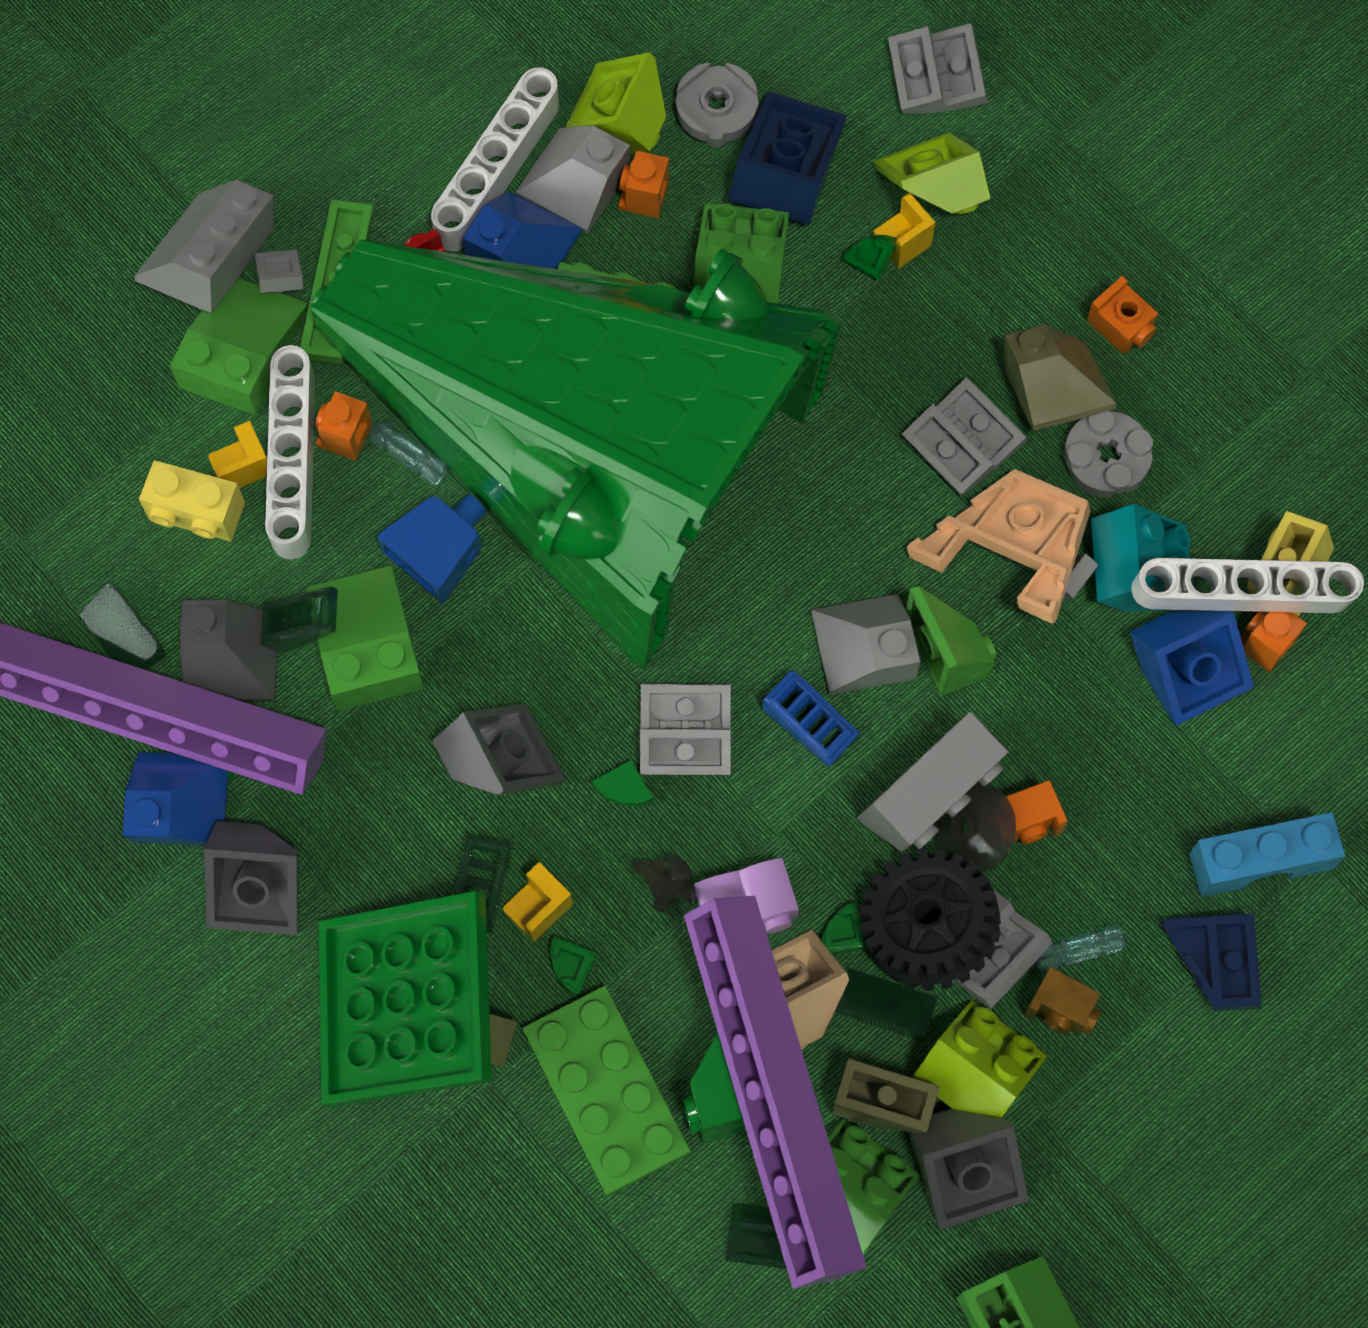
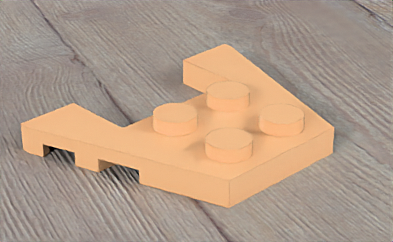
(1024, 523)

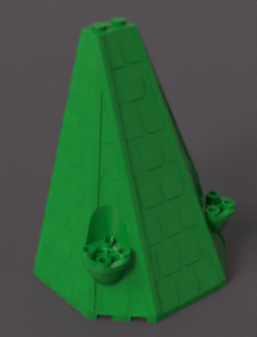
(581, 402)

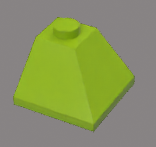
(623, 101)
(940, 172)

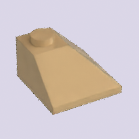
(811, 984)

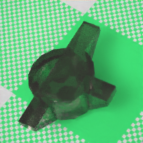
(667, 879)

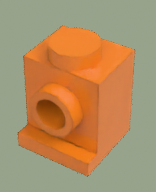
(644, 184)
(1117, 328)
(343, 425)
(1271, 636)
(1037, 811)

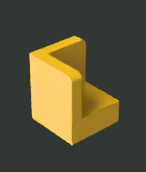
(912, 229)
(241, 461)
(538, 903)

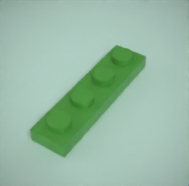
(344, 228)

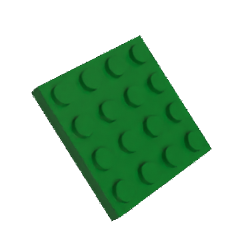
(404, 1000)

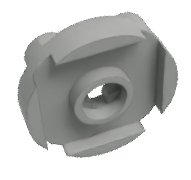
(710, 124)
(1115, 476)

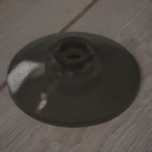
(990, 829)

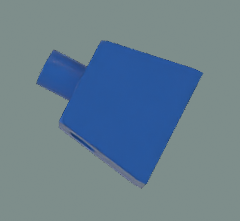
(435, 543)

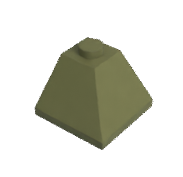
(1054, 377)

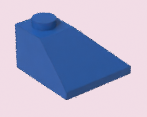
(520, 233)
(1192, 661)
(173, 800)

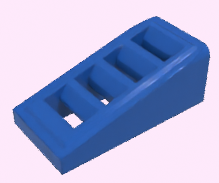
(808, 695)

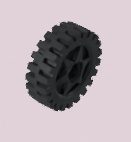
(936, 950)

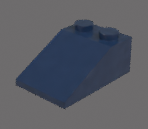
(787, 157)

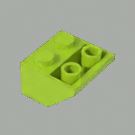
(980, 1063)

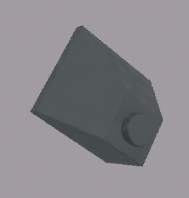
(225, 651)
(498, 751)
(251, 880)
(968, 1166)

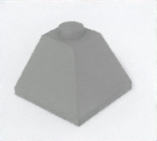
(577, 174)
(866, 644)

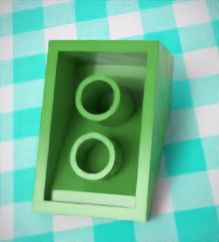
(231, 349)
(372, 644)

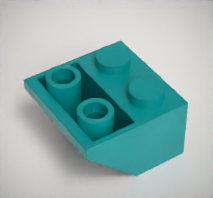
(1125, 543)

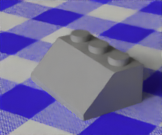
(210, 244)
(935, 785)

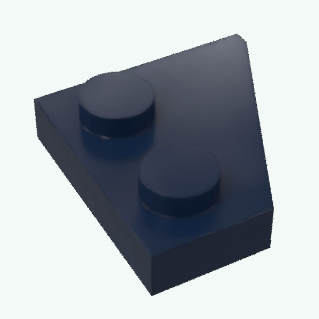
(1220, 958)

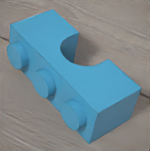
(1288, 847)

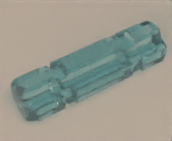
(408, 452)
(1082, 947)

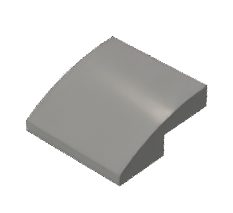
(938, 70)
(964, 437)
(685, 729)
(1017, 950)

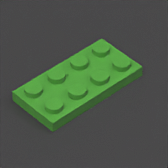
(606, 1091)

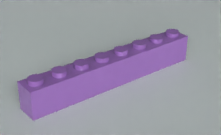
(159, 710)
(774, 1092)

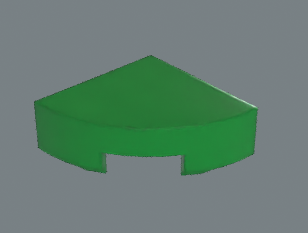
(872, 254)
(623, 786)
(844, 931)
(571, 964)

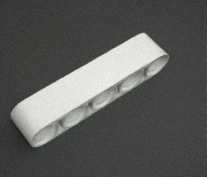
(500, 141)
(293, 470)
(1266, 576)

